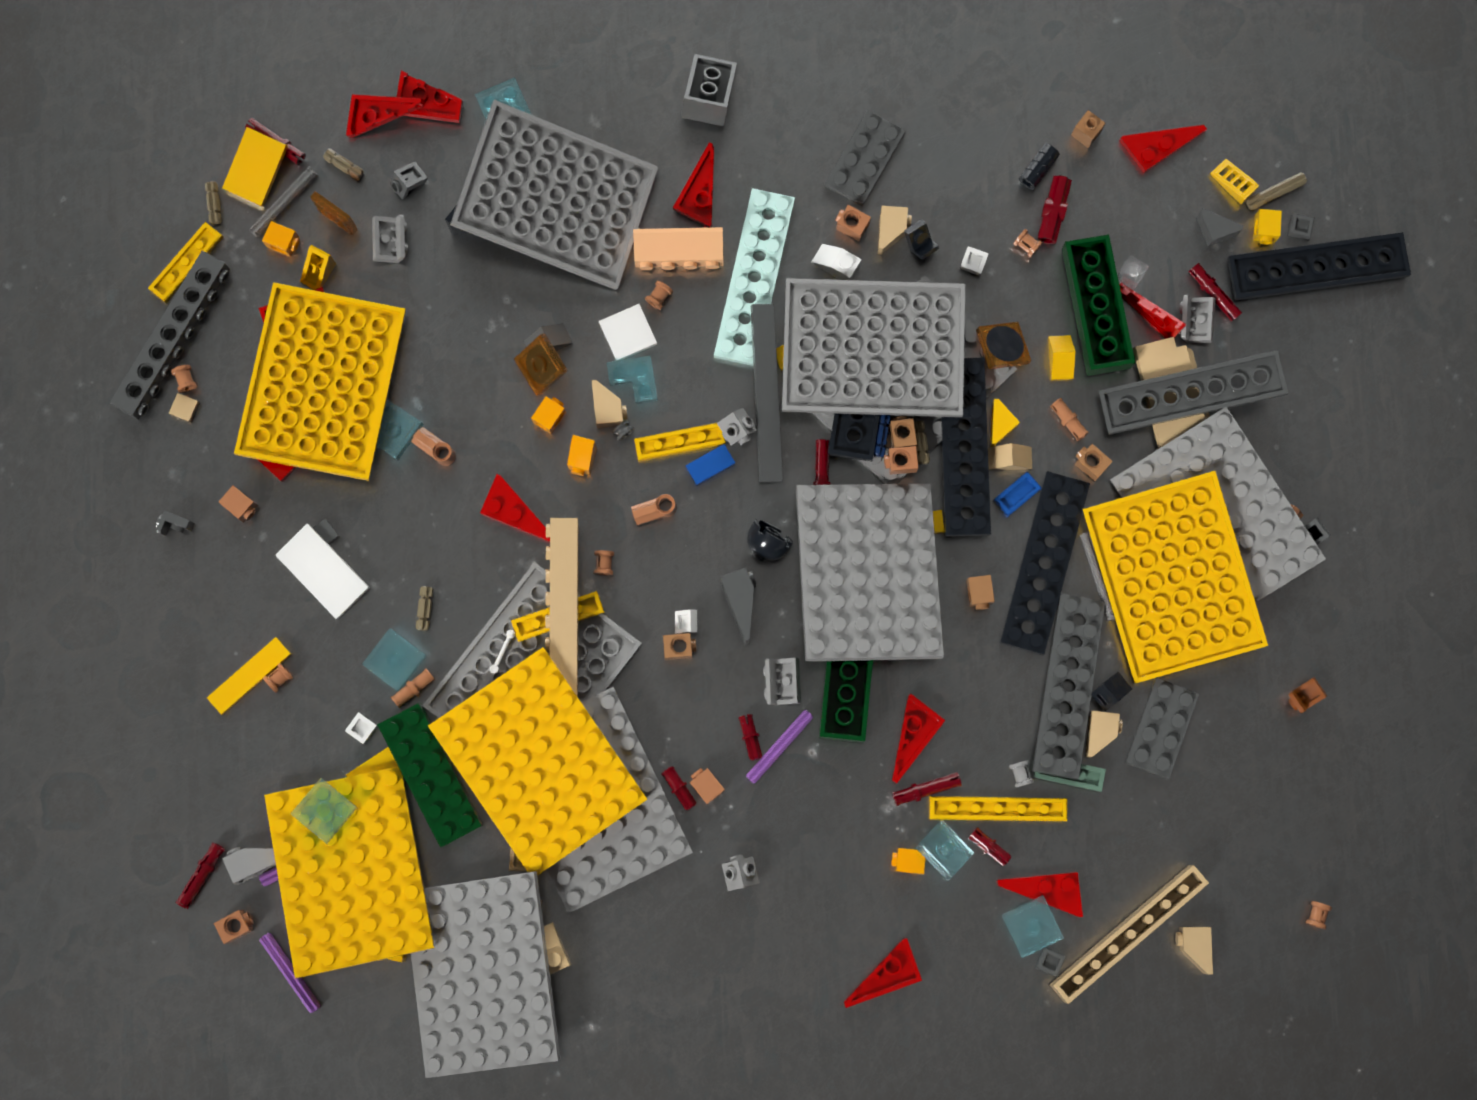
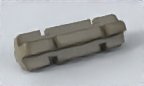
(343, 164)
(213, 202)
(922, 445)
(424, 608)

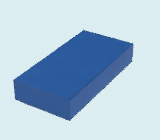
(710, 464)
(1017, 494)

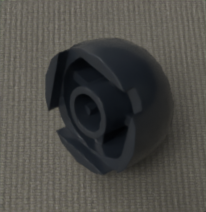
(767, 541)

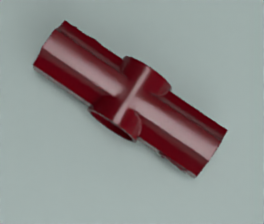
(1054, 209)

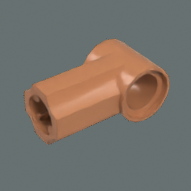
(433, 446)
(651, 510)

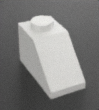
(837, 262)

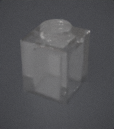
(1132, 272)

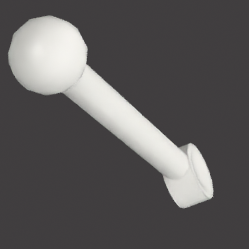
(494, 668)

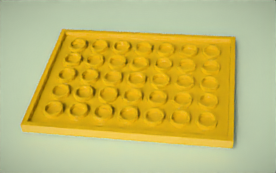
(320, 381)
(1175, 577)
(537, 762)
(360, 891)

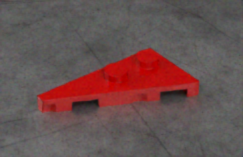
(373, 111)
(1154, 147)
(697, 194)
(1156, 317)
(508, 508)
(918, 728)
(1059, 890)
(893, 973)

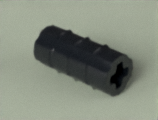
(1039, 166)

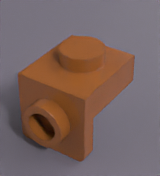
(1306, 695)

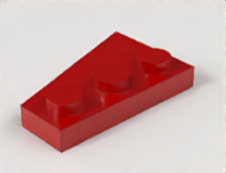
(438, 103)

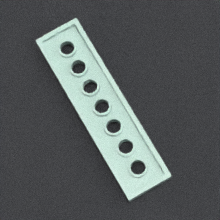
(746, 264)

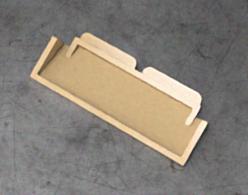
(1162, 359)

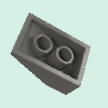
(708, 90)
(739, 592)

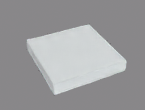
(628, 332)

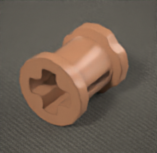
(1027, 243)
(659, 295)
(184, 378)
(603, 562)
(277, 677)
(1318, 915)

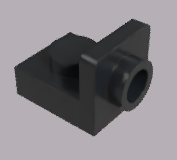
(920, 240)

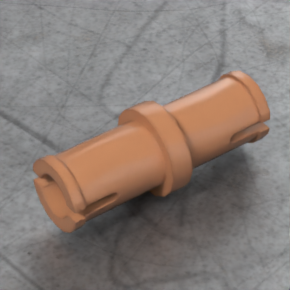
(1069, 419)
(412, 688)

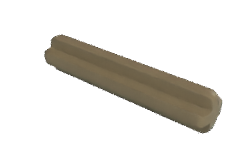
(1276, 191)

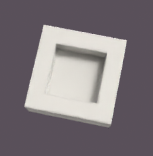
(974, 261)
(686, 621)
(361, 728)

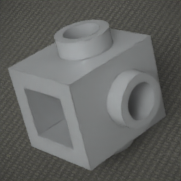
(737, 427)
(740, 872)

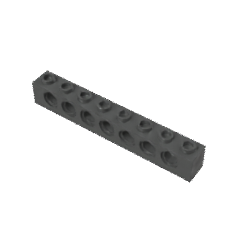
(169, 323)

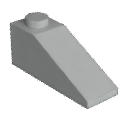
(248, 863)

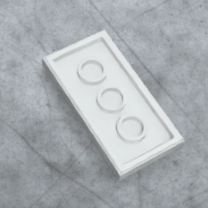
(322, 571)

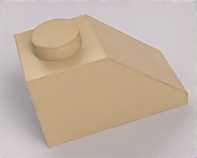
(892, 226)
(607, 407)
(1101, 730)
(1196, 946)
(556, 952)

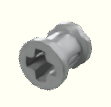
(1022, 773)

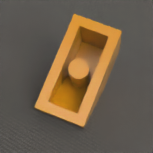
(581, 455)

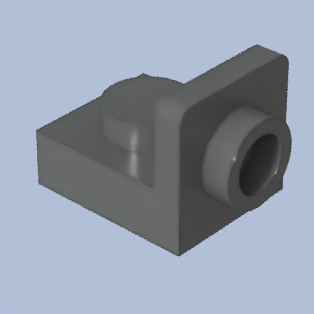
(407, 179)
(176, 522)

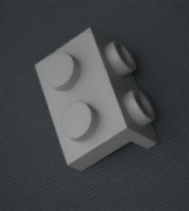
(389, 239)
(1199, 319)
(782, 681)

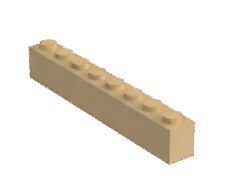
(563, 596)
(1129, 934)

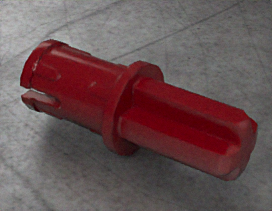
(750, 737)
(679, 788)
(990, 847)

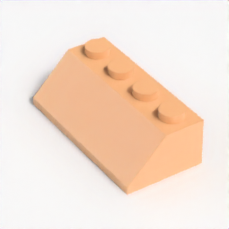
(678, 248)

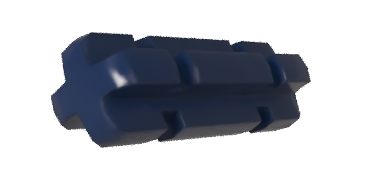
(882, 435)

